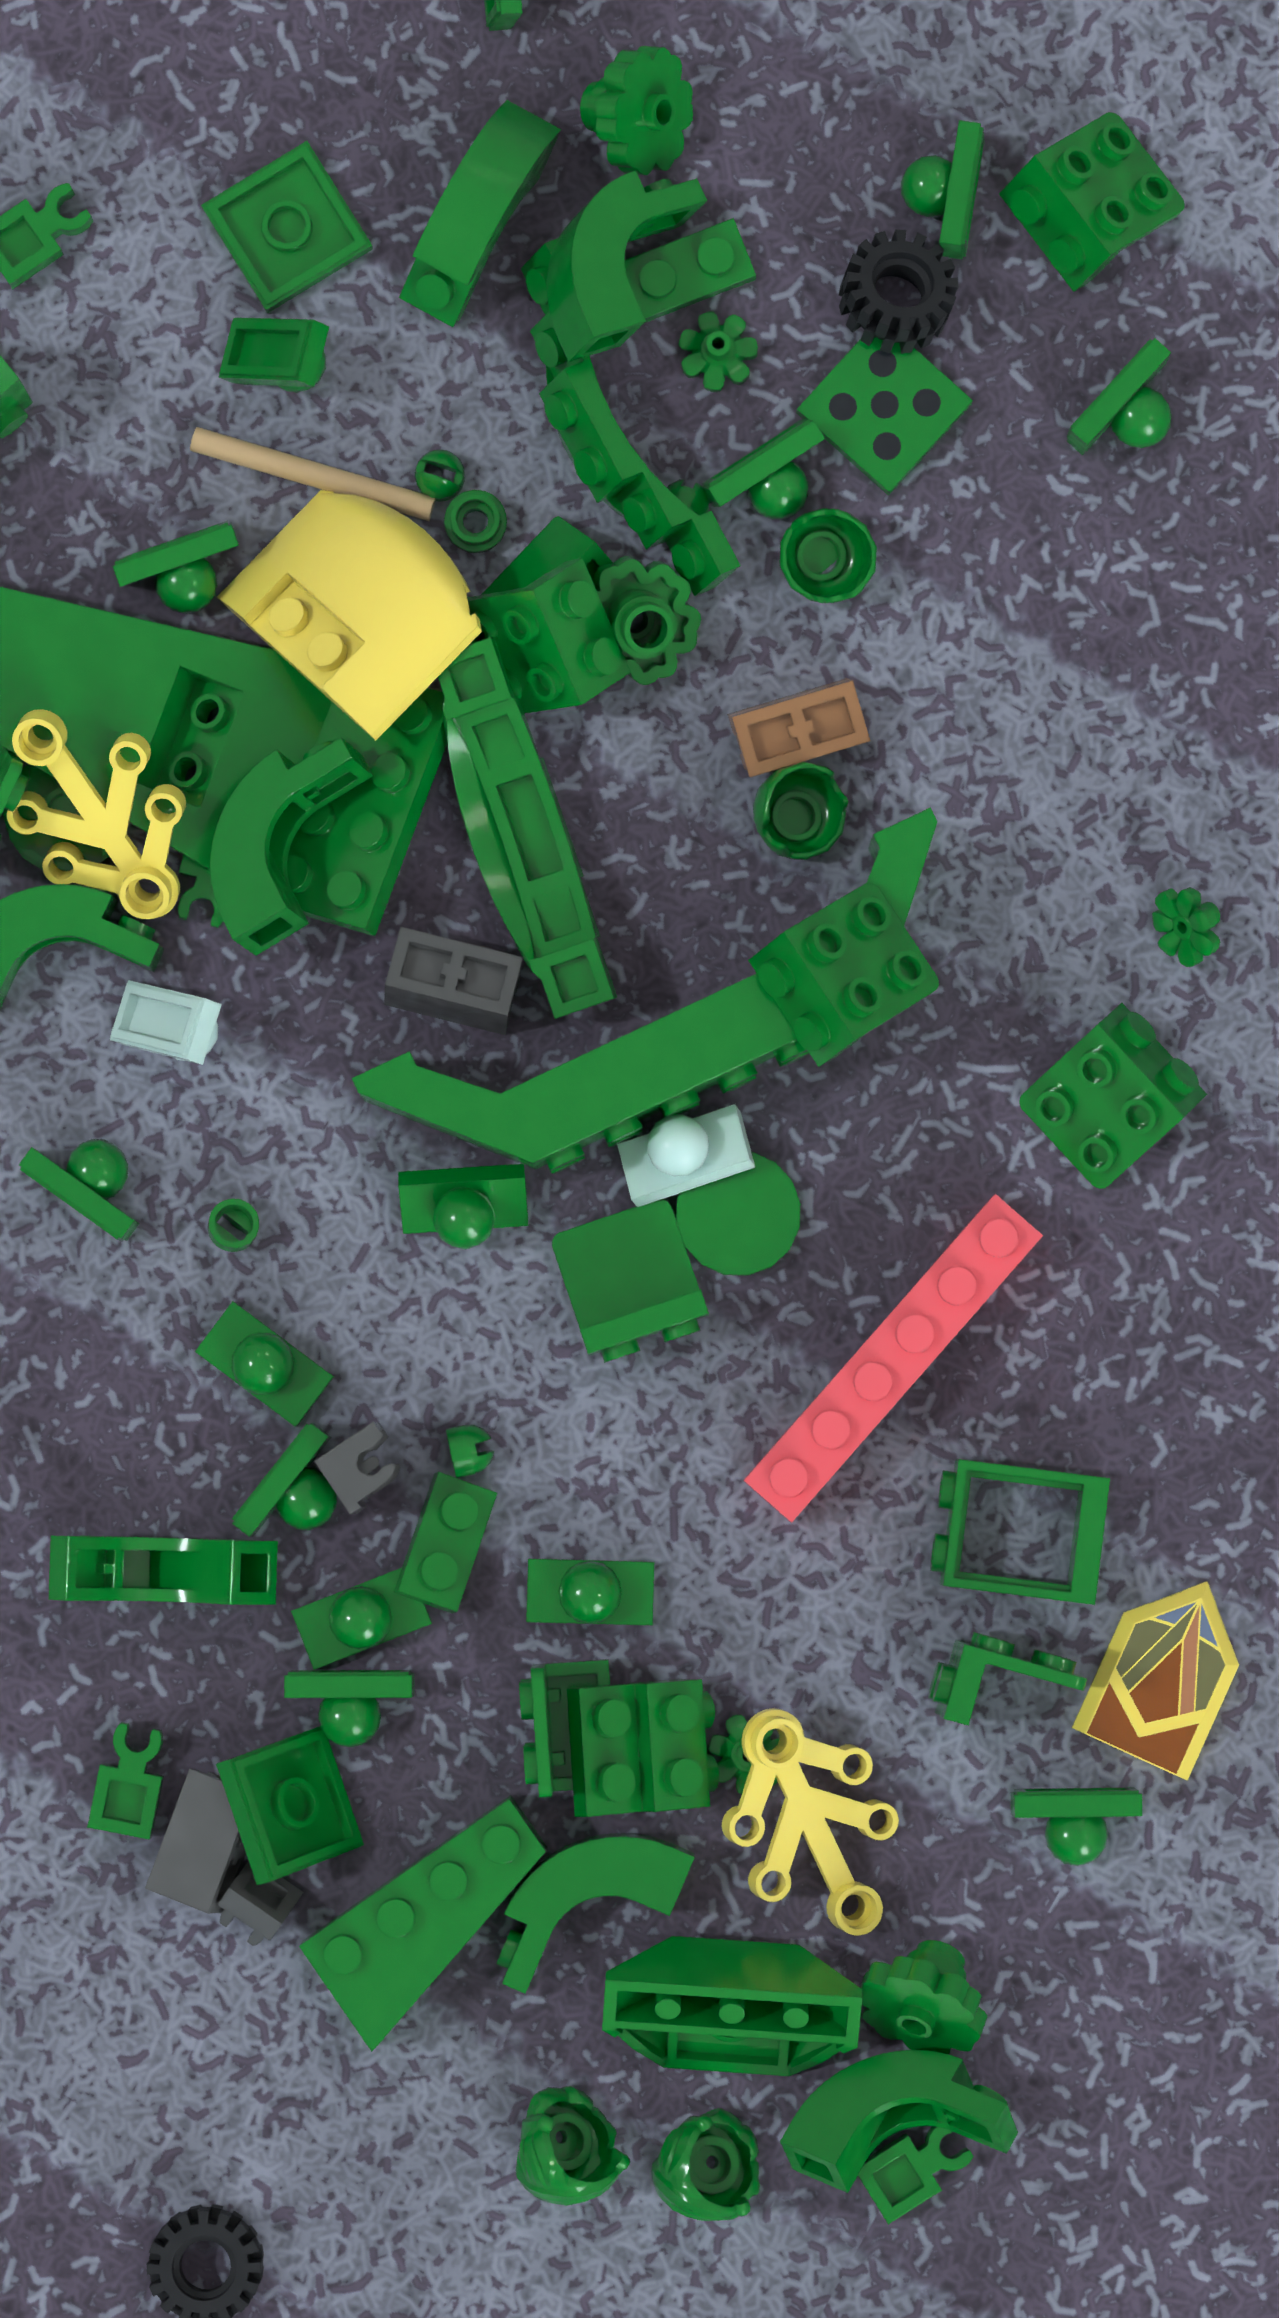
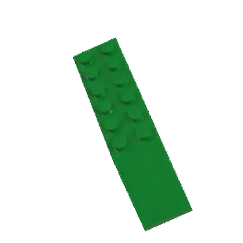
(640, 1072)

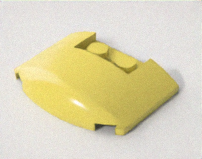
(357, 605)

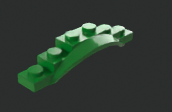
(610, 463)
(520, 831)

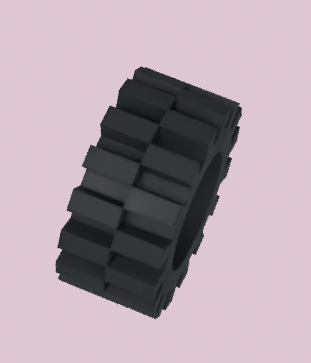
(904, 261)
(211, 2225)

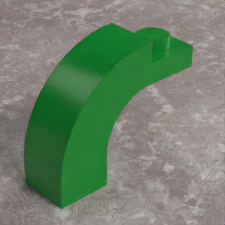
(475, 209)
(586, 271)
(257, 834)
(67, 914)
(163, 1569)
(593, 1867)
(882, 2097)

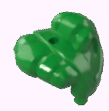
(579, 2165)
(694, 2188)

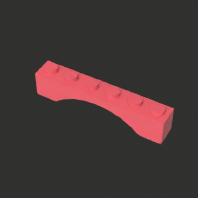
(893, 1358)

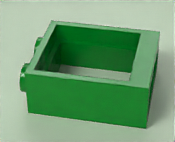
(1086, 1539)

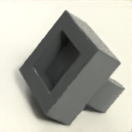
(258, 1906)

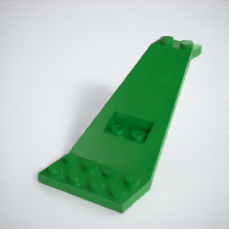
(162, 681)

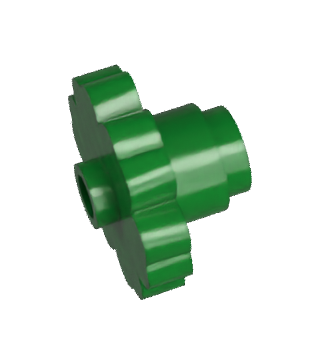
(640, 109)
(667, 621)
(924, 2000)

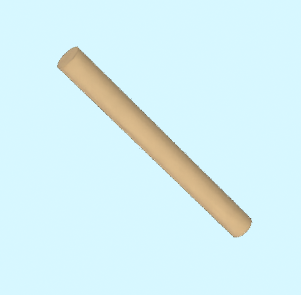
(310, 472)

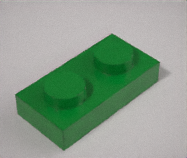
(689, 270)
(445, 1542)

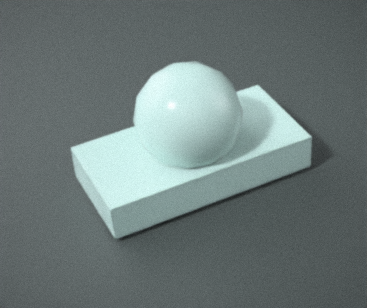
(166, 1022)
(685, 1154)

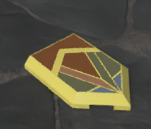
(1162, 1681)

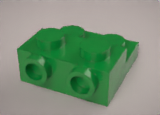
(641, 1747)

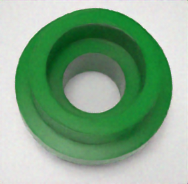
(469, 502)

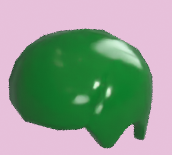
(816, 543)
(800, 811)

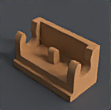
(799, 727)

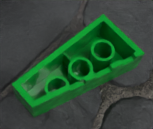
(412, 1926)

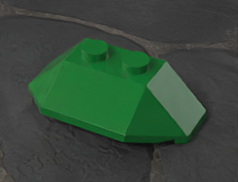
(731, 2006)

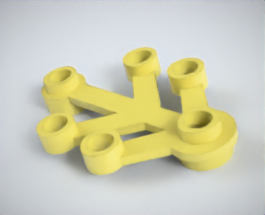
(100, 822)
(805, 1814)

